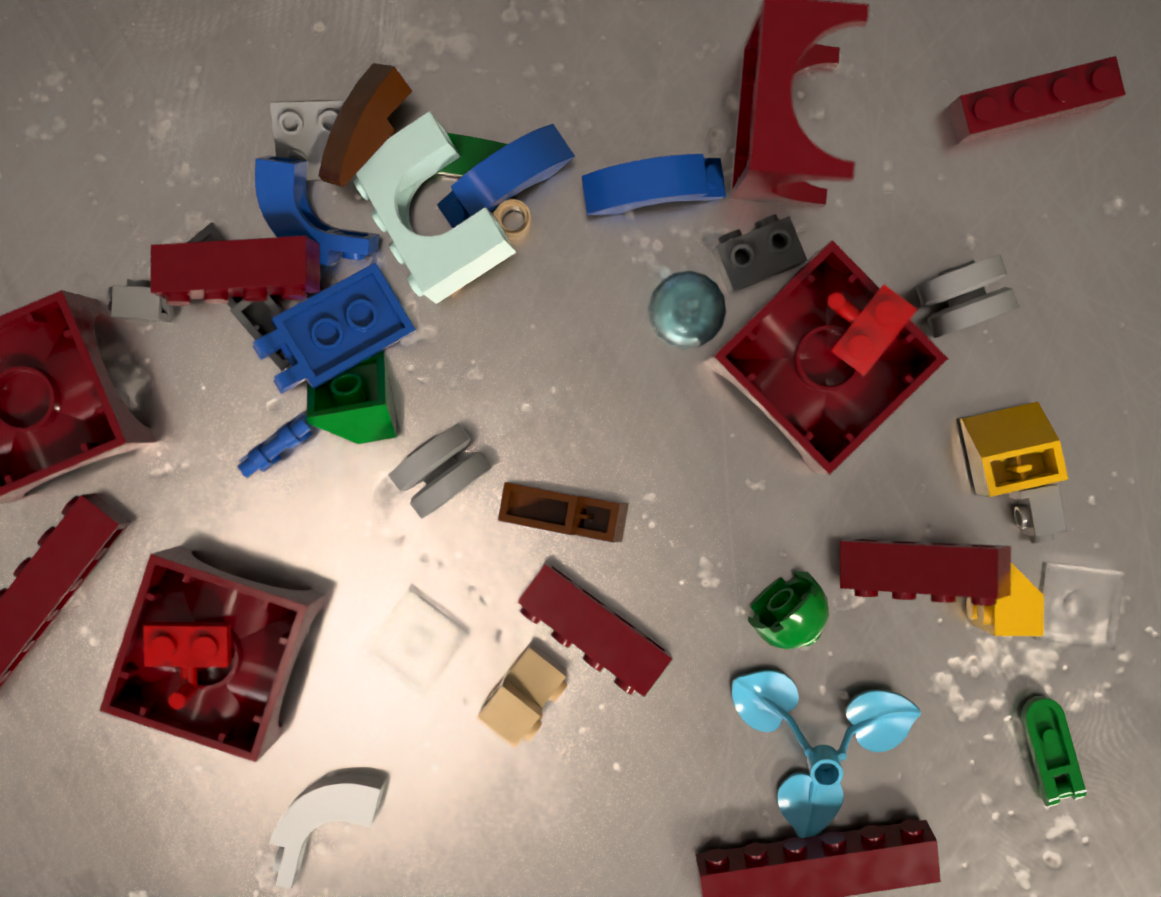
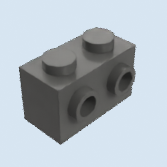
(758, 254)

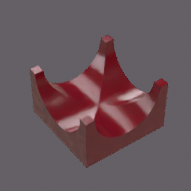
(770, 147)
(803, 387)
(57, 395)
(234, 704)

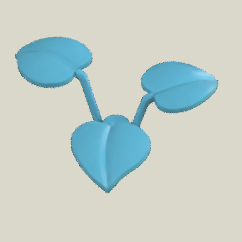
(812, 801)

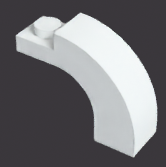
(335, 798)

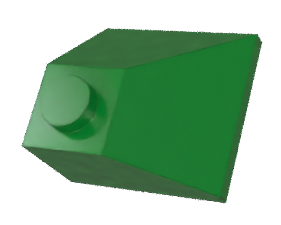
(355, 403)

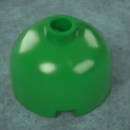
(791, 612)

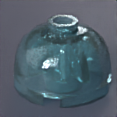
(668, 314)

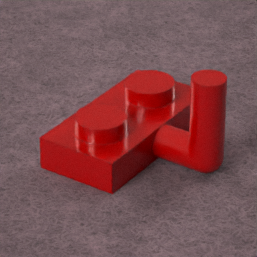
(871, 328)
(187, 647)

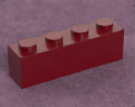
(1036, 100)
(235, 270)
(926, 568)
(594, 629)

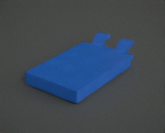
(336, 329)

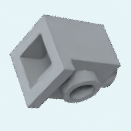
(137, 303)
(1040, 512)

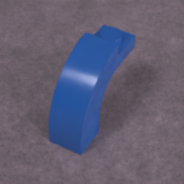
(506, 173)
(653, 182)
(286, 209)

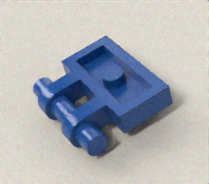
(268, 452)

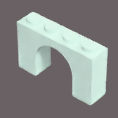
(390, 179)

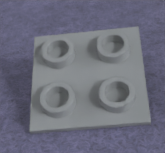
(303, 130)

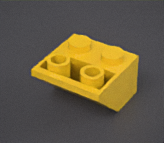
(1012, 450)
(1013, 615)

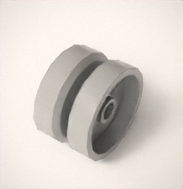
(966, 295)
(436, 466)

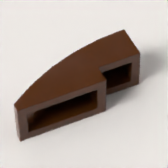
(362, 123)
(563, 512)

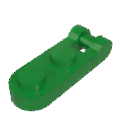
(1052, 750)

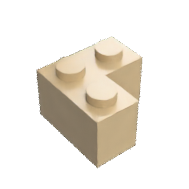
(518, 697)

